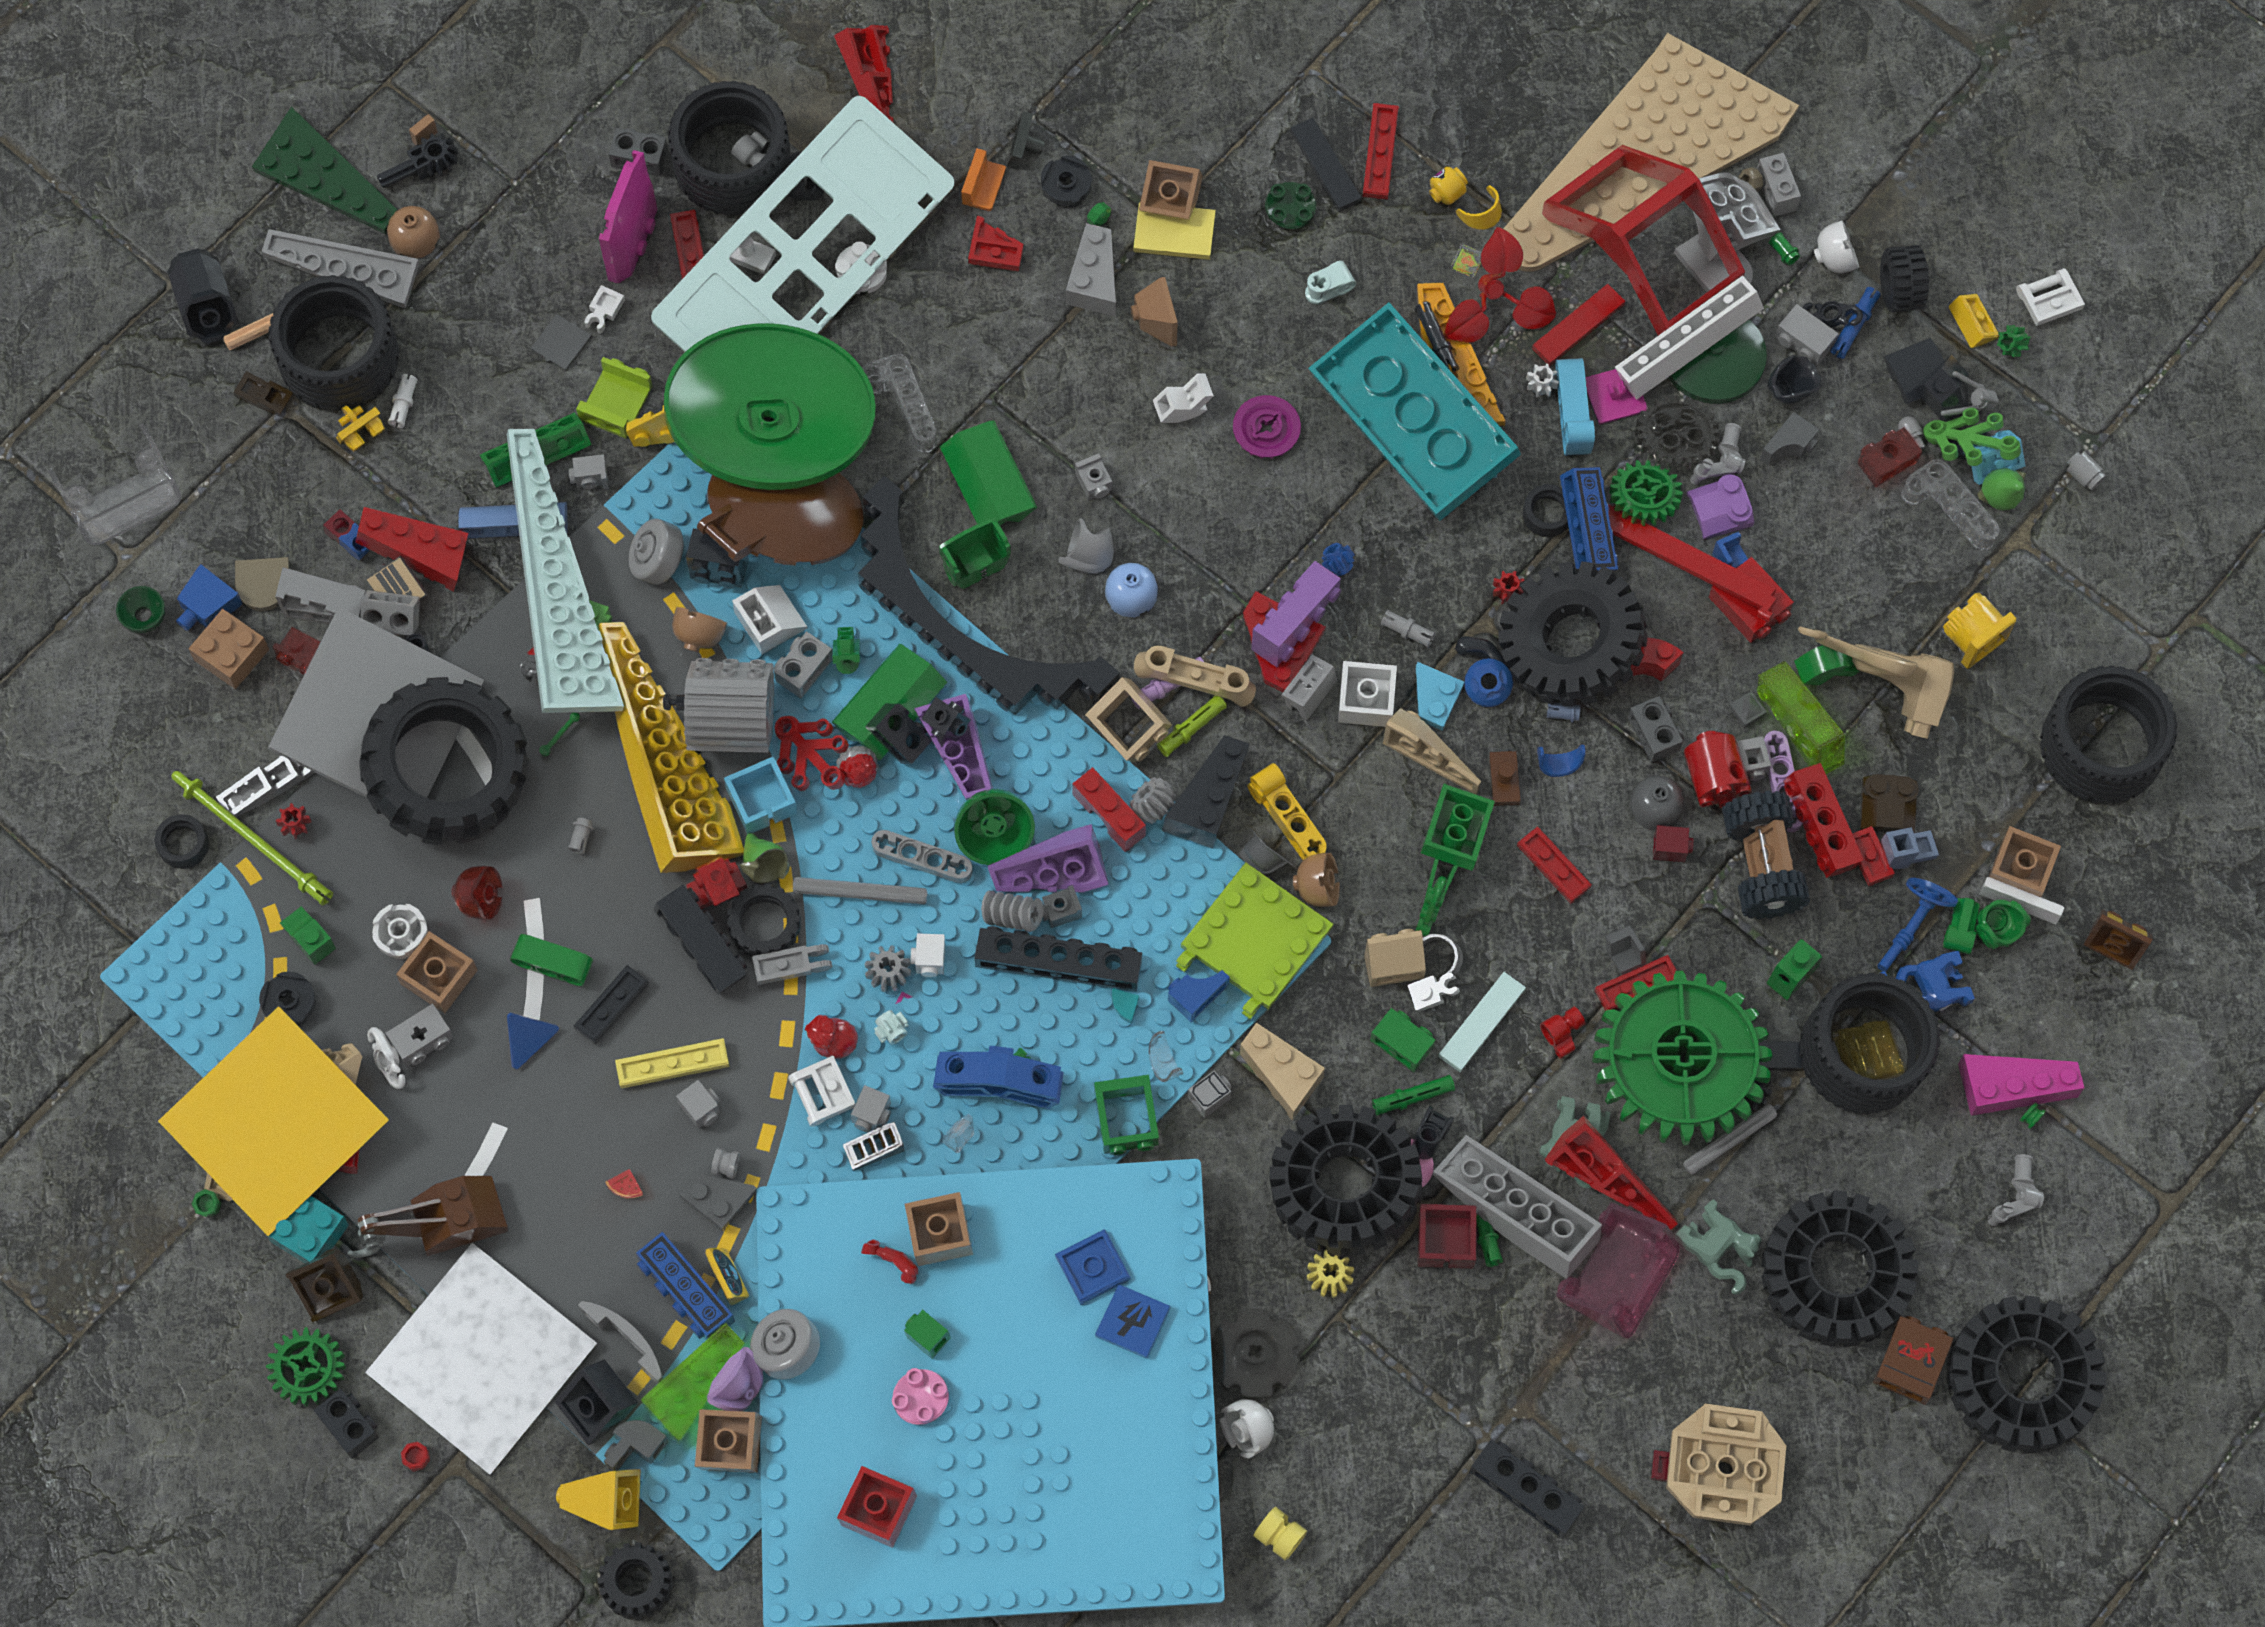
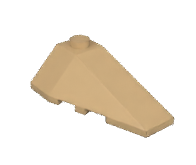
(1417, 741)

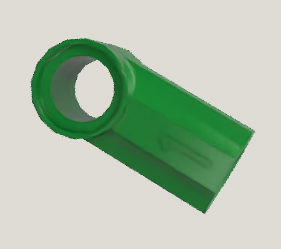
(1961, 933)

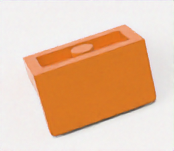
(982, 182)

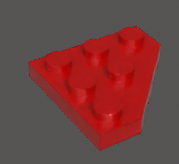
(1280, 676)

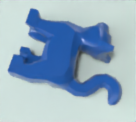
(1933, 981)

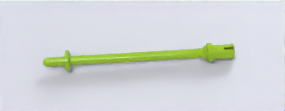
(306, 881)

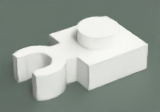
(604, 305)
(1429, 992)

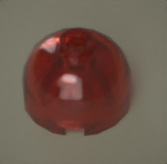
(477, 892)

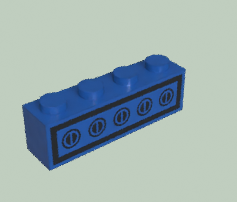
(1588, 517)
(684, 1286)

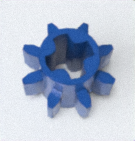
(1338, 559)

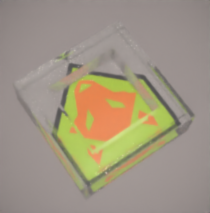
(1467, 261)

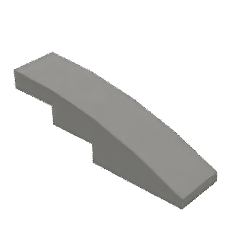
(262, 785)

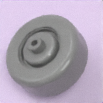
(656, 551)
(785, 1344)

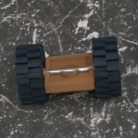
(1762, 826)

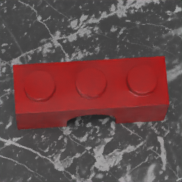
(1119, 818)

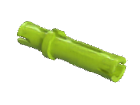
(1183, 732)

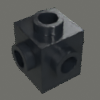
(946, 719)

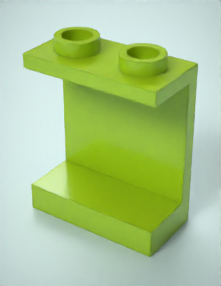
(615, 397)

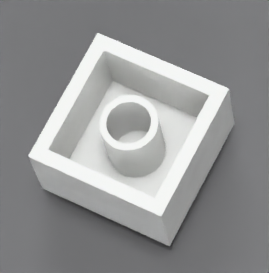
(1367, 693)

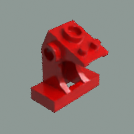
(717, 882)

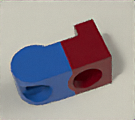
(344, 531)

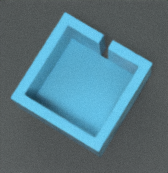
(760, 795)

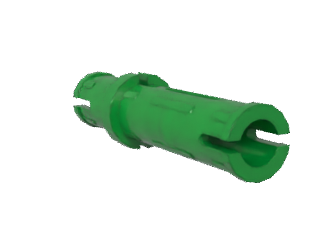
(1402, 1098)

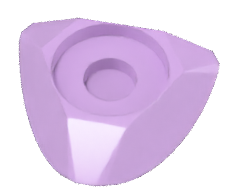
(736, 1382)

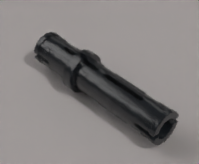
(1436, 337)

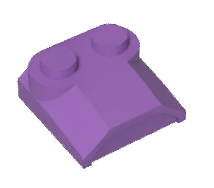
(1722, 506)

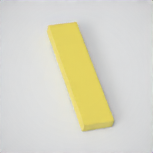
(672, 1063)

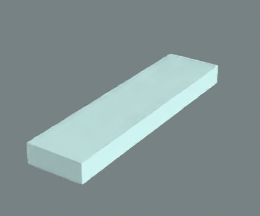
(1482, 1022)

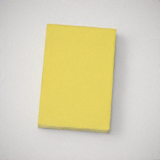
(1174, 235)

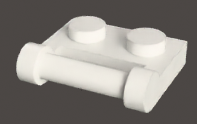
(2053, 303)
(830, 1087)

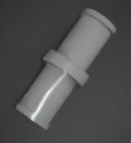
(1408, 628)

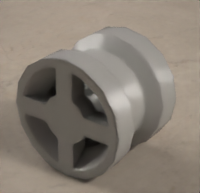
(725, 1163)

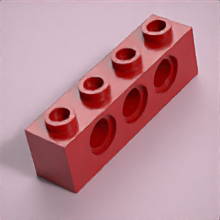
(1825, 806)

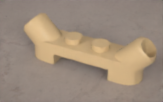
(1226, 682)

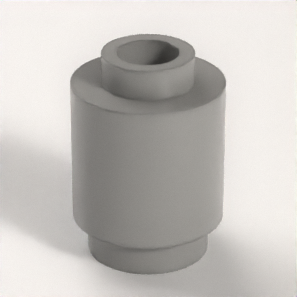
(2085, 470)

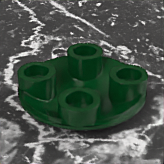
(1290, 205)

